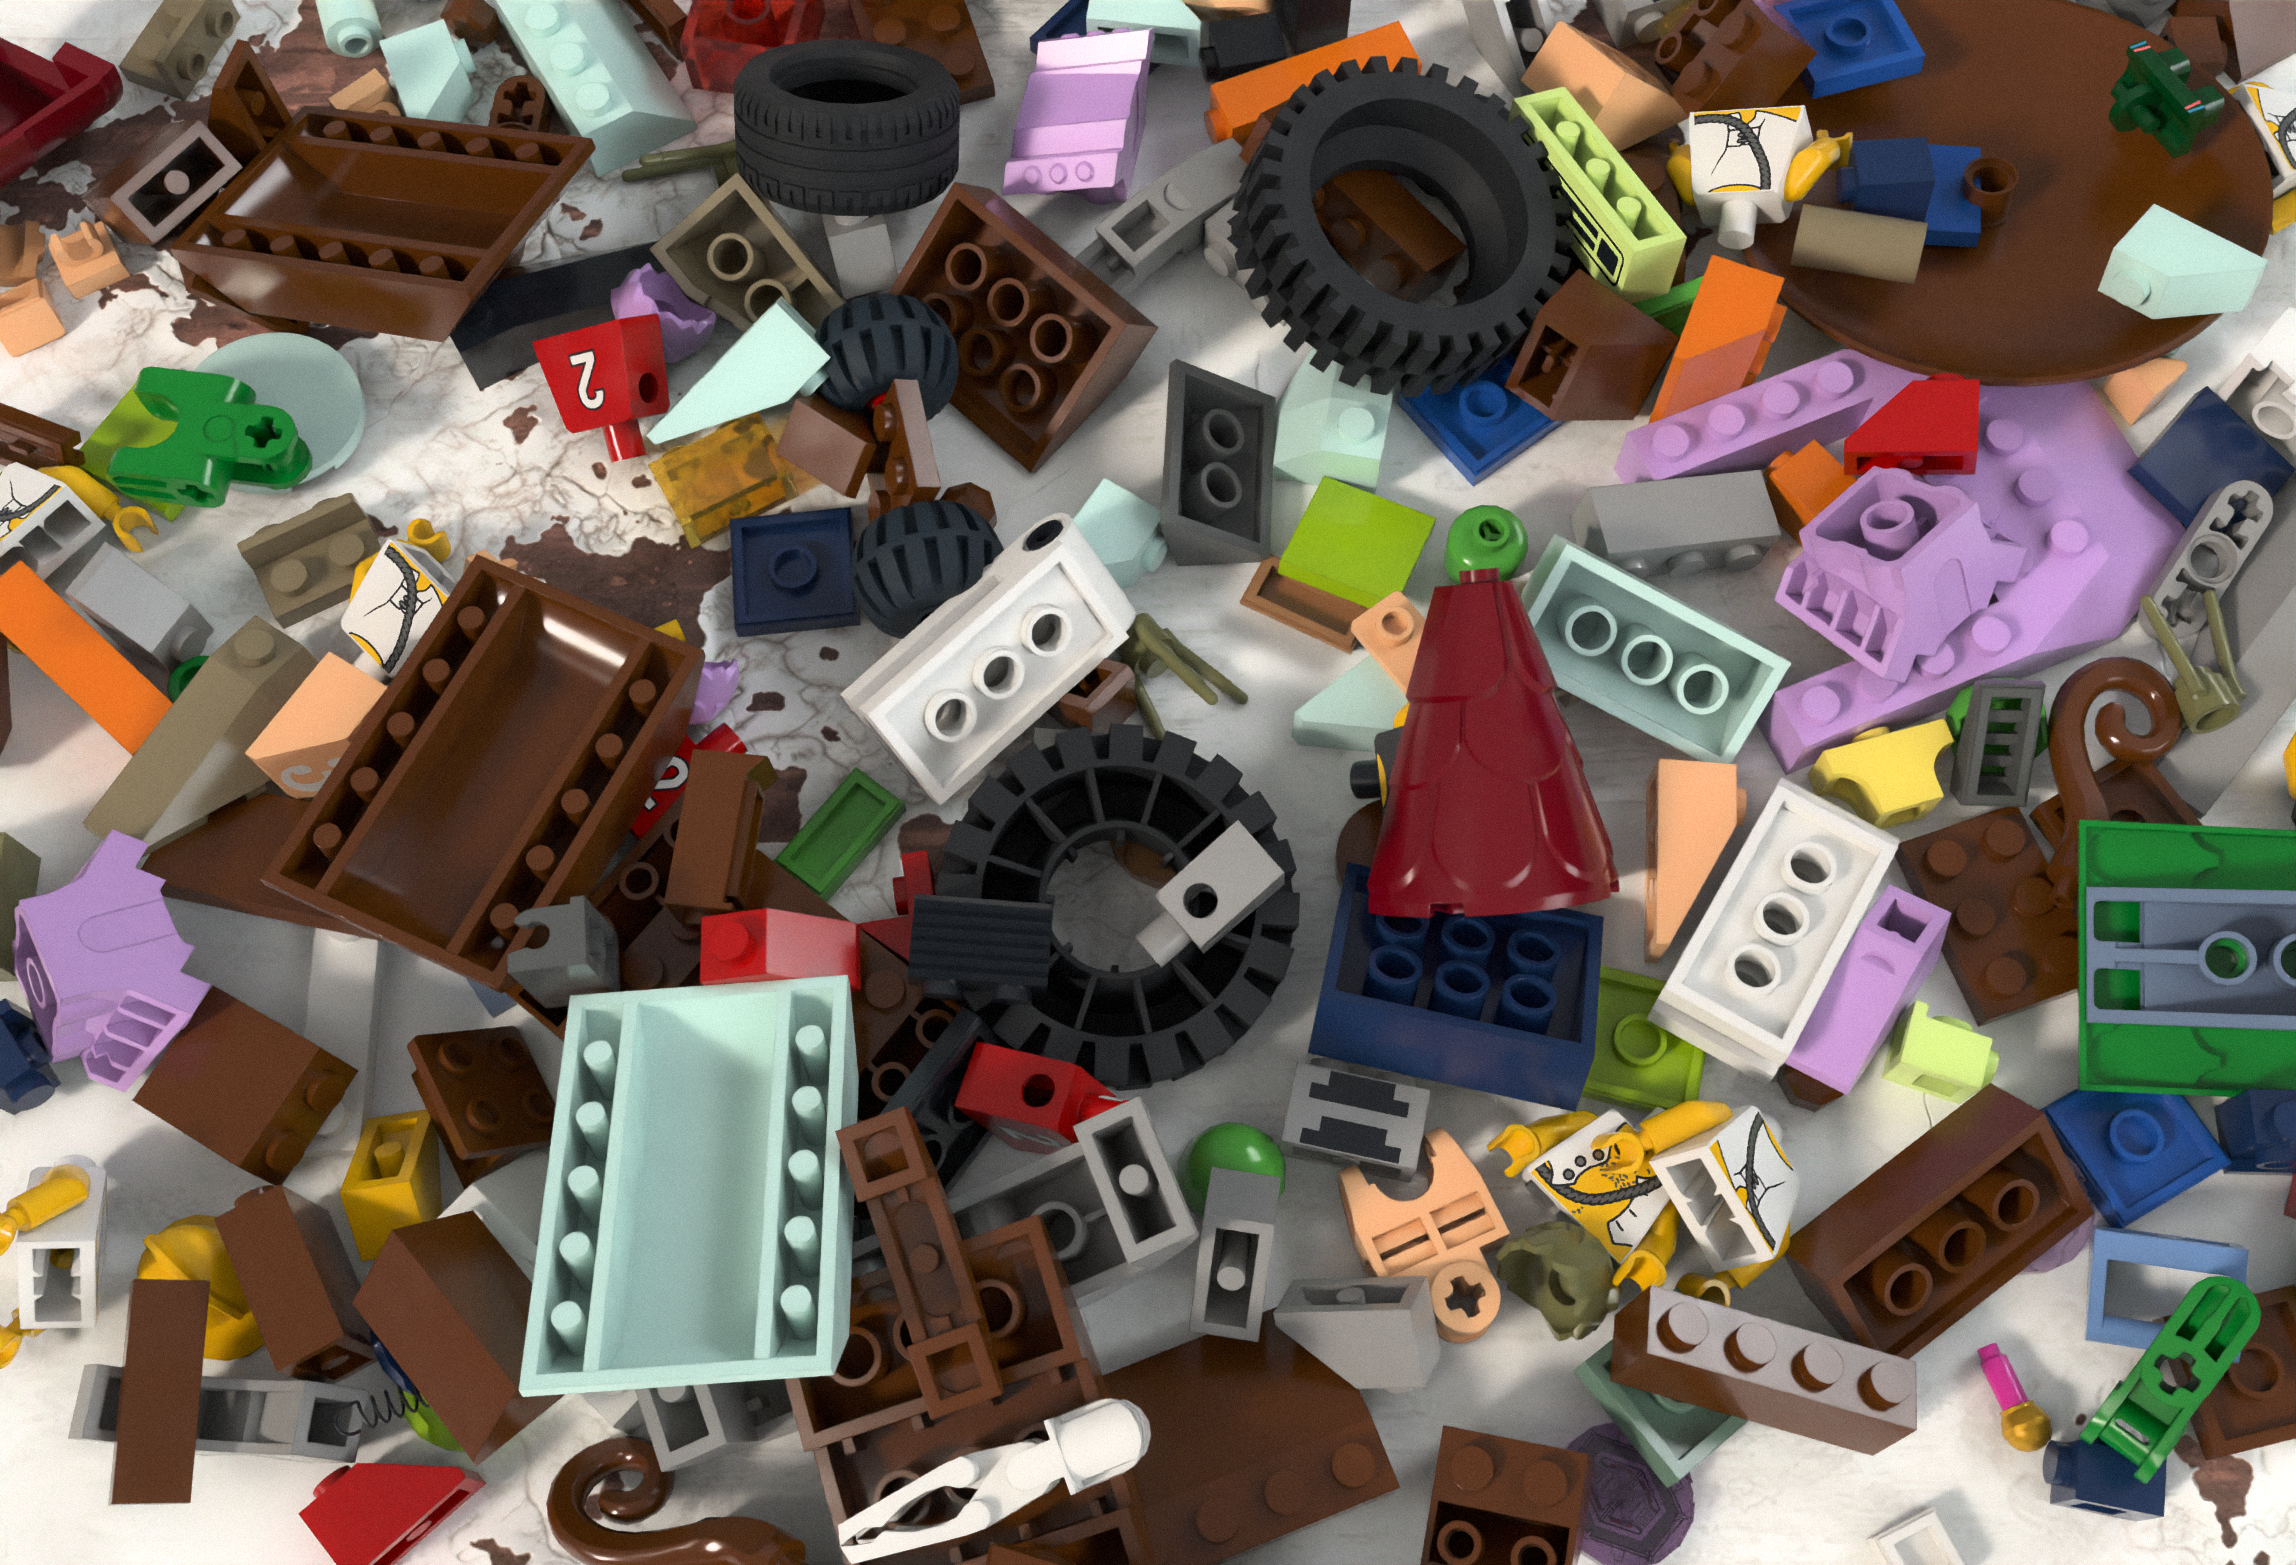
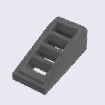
(2013, 784)

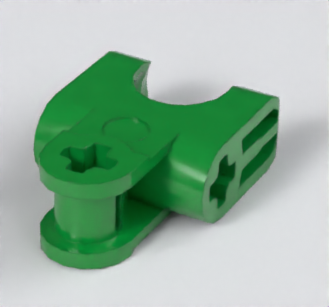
(215, 443)
(2206, 1333)

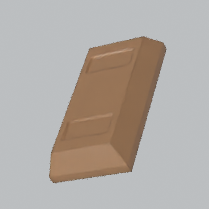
(1302, 606)

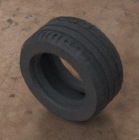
(847, 127)

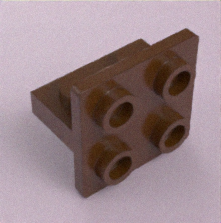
(482, 1097)

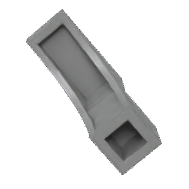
(241, 1416)

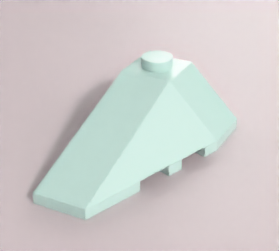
(1330, 428)

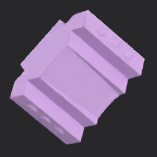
(1082, 116)
(1896, 569)
(105, 966)

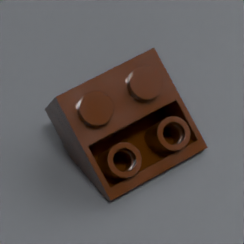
(1730, 56)
(1590, 355)
(1506, 1502)

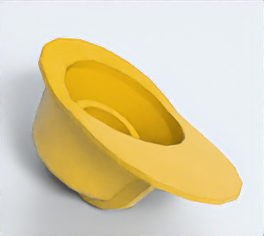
(195, 1251)

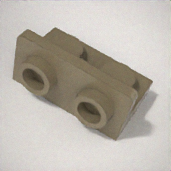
(179, 45)
(311, 557)

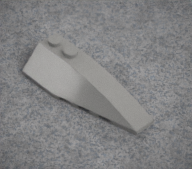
(2262, 641)

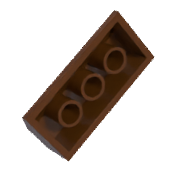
(1940, 1225)

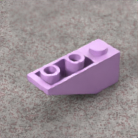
(1870, 988)

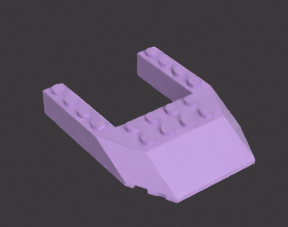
(2043, 476)

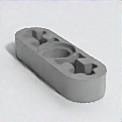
(2230, 548)

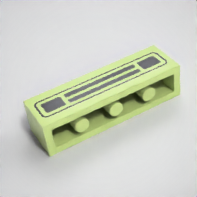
(1614, 218)

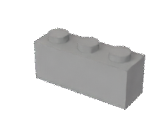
(1679, 524)

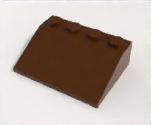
(1028, 320)
(1247, 1445)

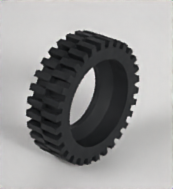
(1459, 155)

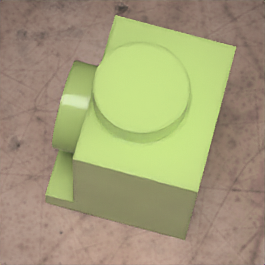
(1939, 1055)

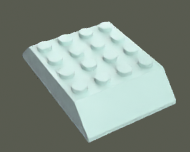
(697, 1190)

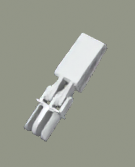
(1083, 1448)

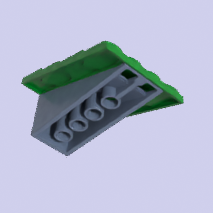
(2186, 958)

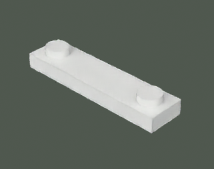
(345, 1022)

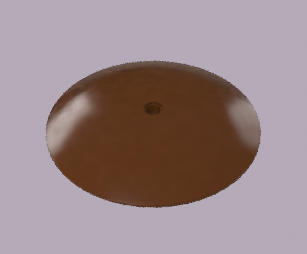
(2053, 198)

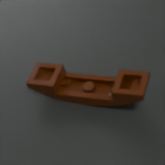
(925, 1261)

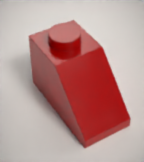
(1921, 429)
(777, 946)
(384, 1509)

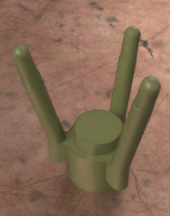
(719, 158)
(1152, 652)
(2204, 697)

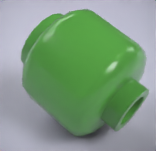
(1485, 540)

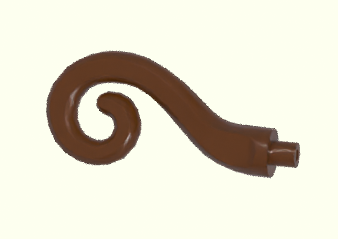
(2069, 757)
(699, 1543)

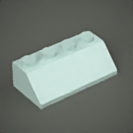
(597, 76)
(1648, 654)

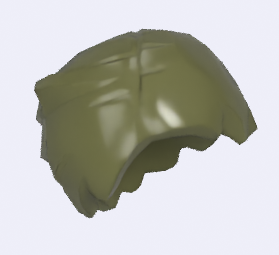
(1562, 1275)

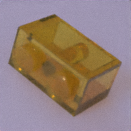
(723, 478)

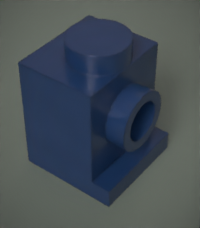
(24, 1061)
(2259, 1132)
(2101, 1481)

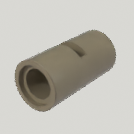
(1859, 243)

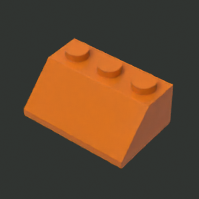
(1723, 336)

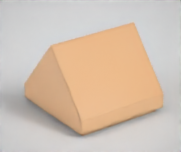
(2143, 387)

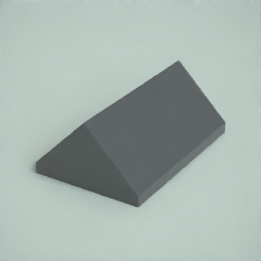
(1216, 469)

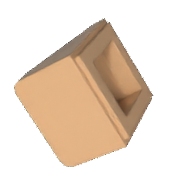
(28, 318)

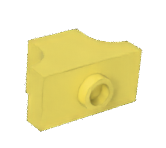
(1885, 773)

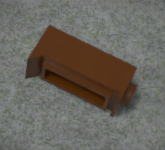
(717, 835)

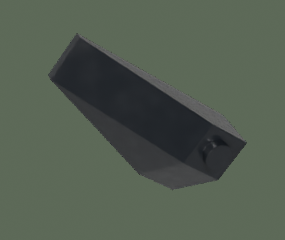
(541, 303)

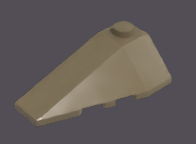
(743, 257)
(199, 746)

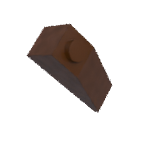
(245, 106)

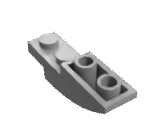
(1164, 218)

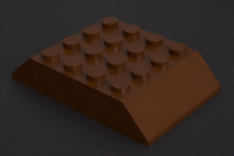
(378, 219)
(493, 773)

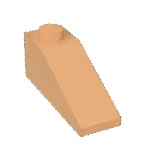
(1688, 823)

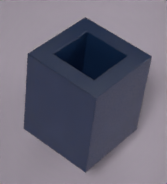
(1887, 178)

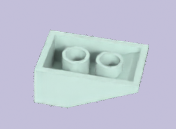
(756, 373)

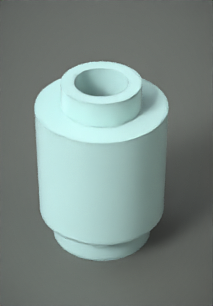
(350, 26)

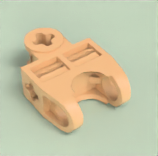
(1432, 1235)

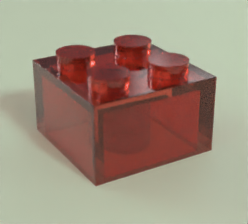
(729, 33)

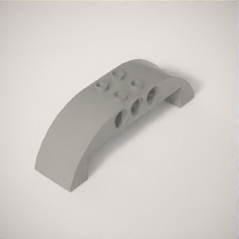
(1106, 1209)

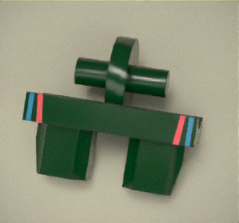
(2156, 99)

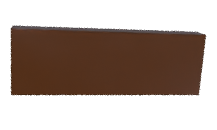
(159, 1392)

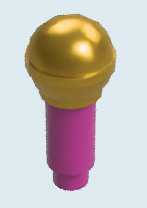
(2022, 1421)

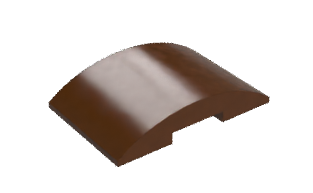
(878, 1437)

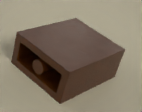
(161, 182)
(245, 1087)
(297, 1284)

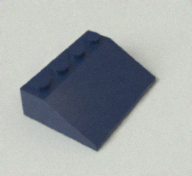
(1463, 998)

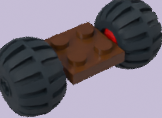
(899, 371)

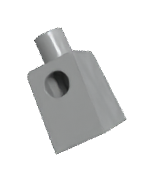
(1232, 871)

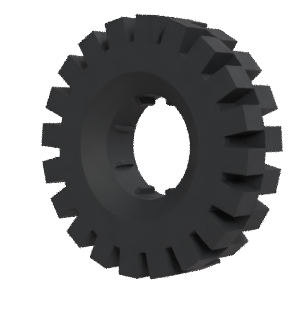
(1145, 792)

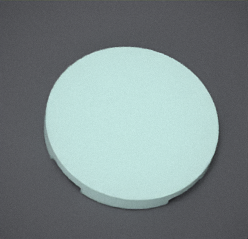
(308, 384)

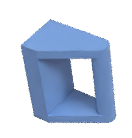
(2153, 1250)

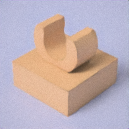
(367, 94)
(88, 259)

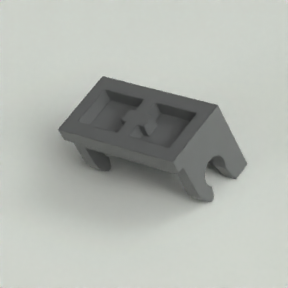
(576, 958)

